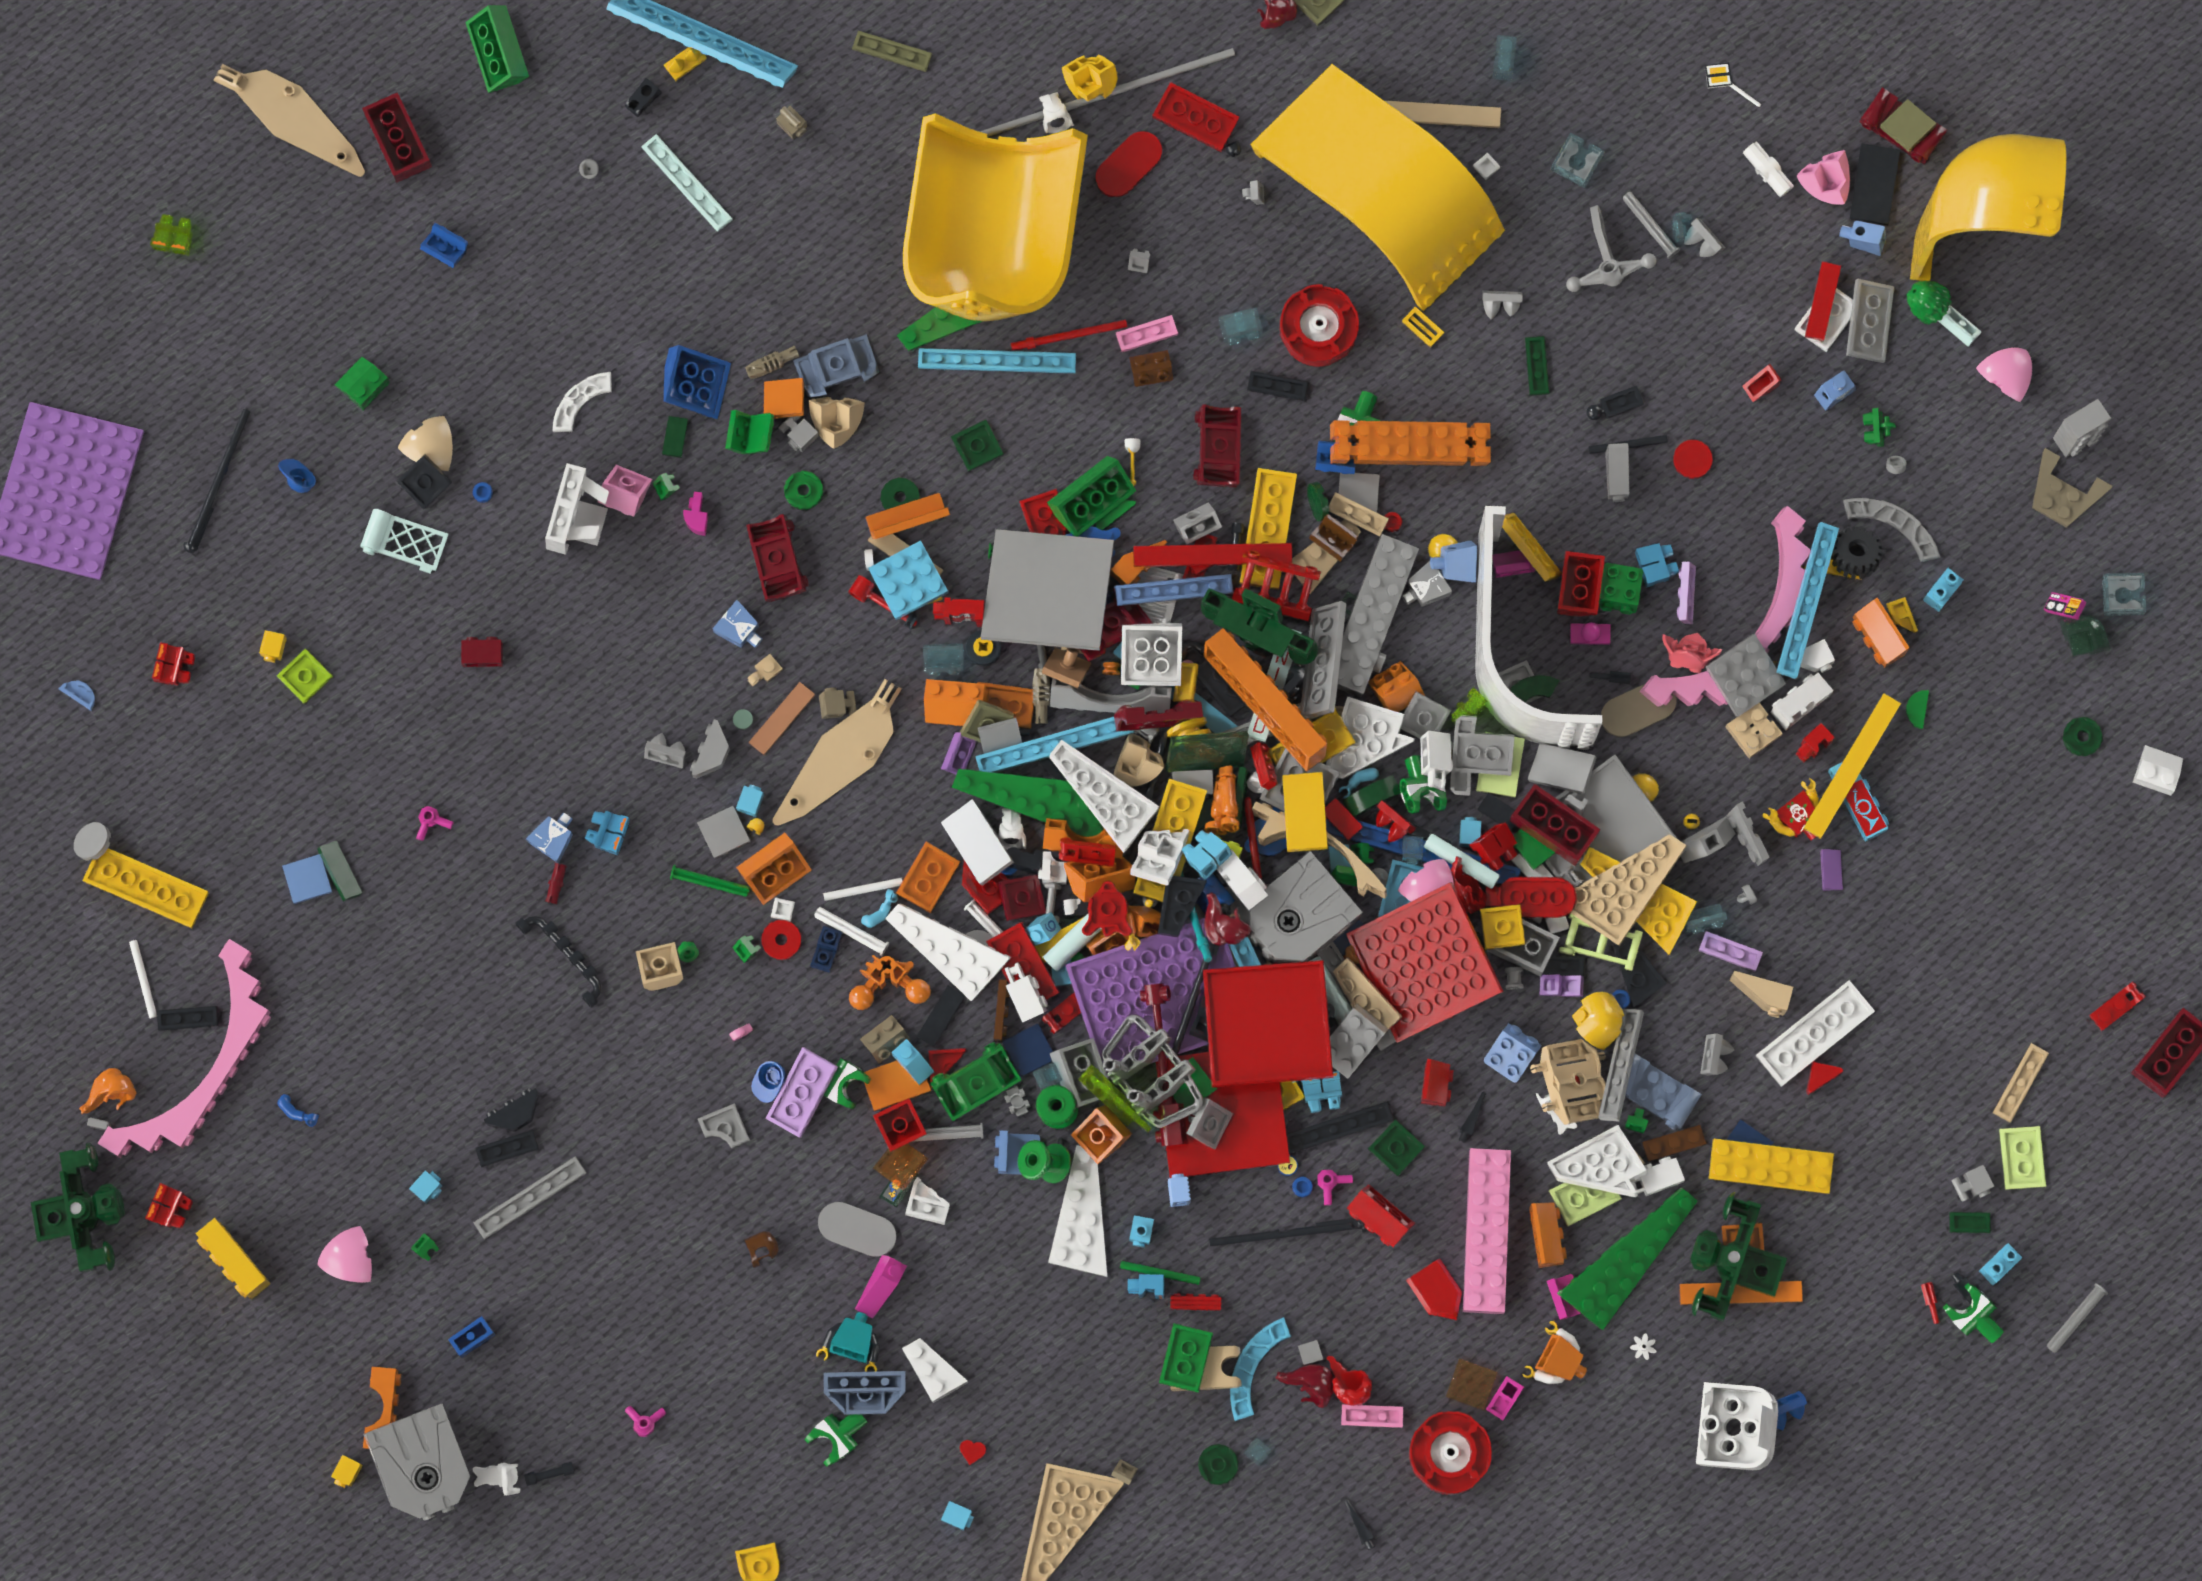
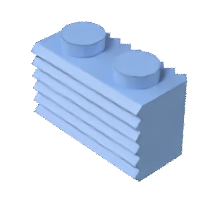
(1179, 1190)

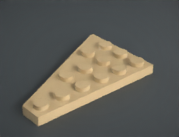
(1621, 893)
(1064, 1512)

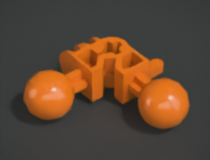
(916, 990)

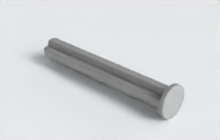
(1650, 225)
(953, 1132)
(2076, 1318)

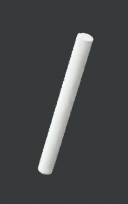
(862, 889)
(143, 979)

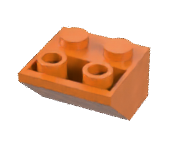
(1395, 687)

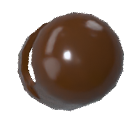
(759, 1240)

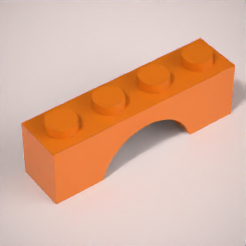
(1058, 829)
(385, 1383)

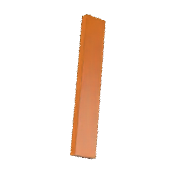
(1787, 1292)

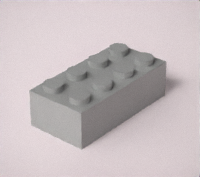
(2082, 429)

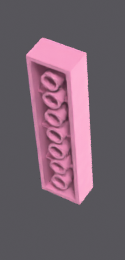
(1486, 1231)

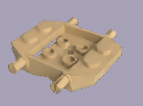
(1562, 1082)

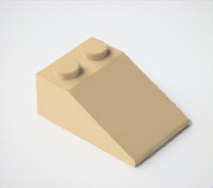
(1765, 993)

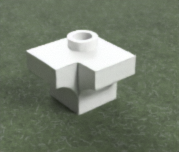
(1052, 870)

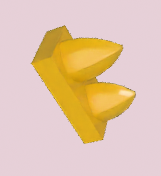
(684, 62)

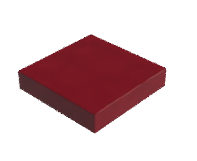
(1022, 897)

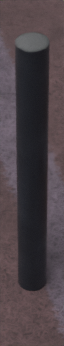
(1631, 443)

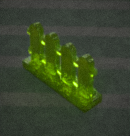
(1111, 1097)

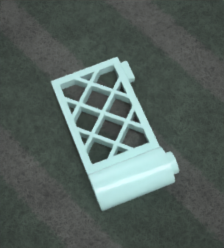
(378, 535)

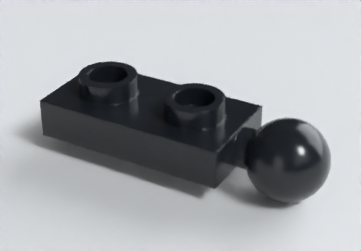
(1616, 404)

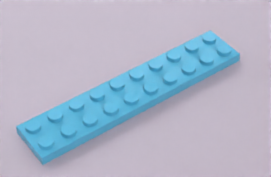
(705, 39)

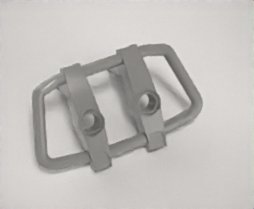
(1129, 1065)

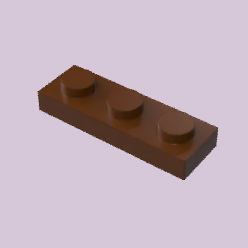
(1001, 1011)
(1674, 1143)

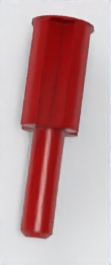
(1930, 1299)

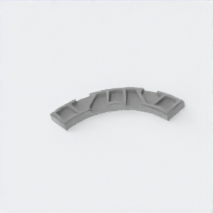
(1899, 519)

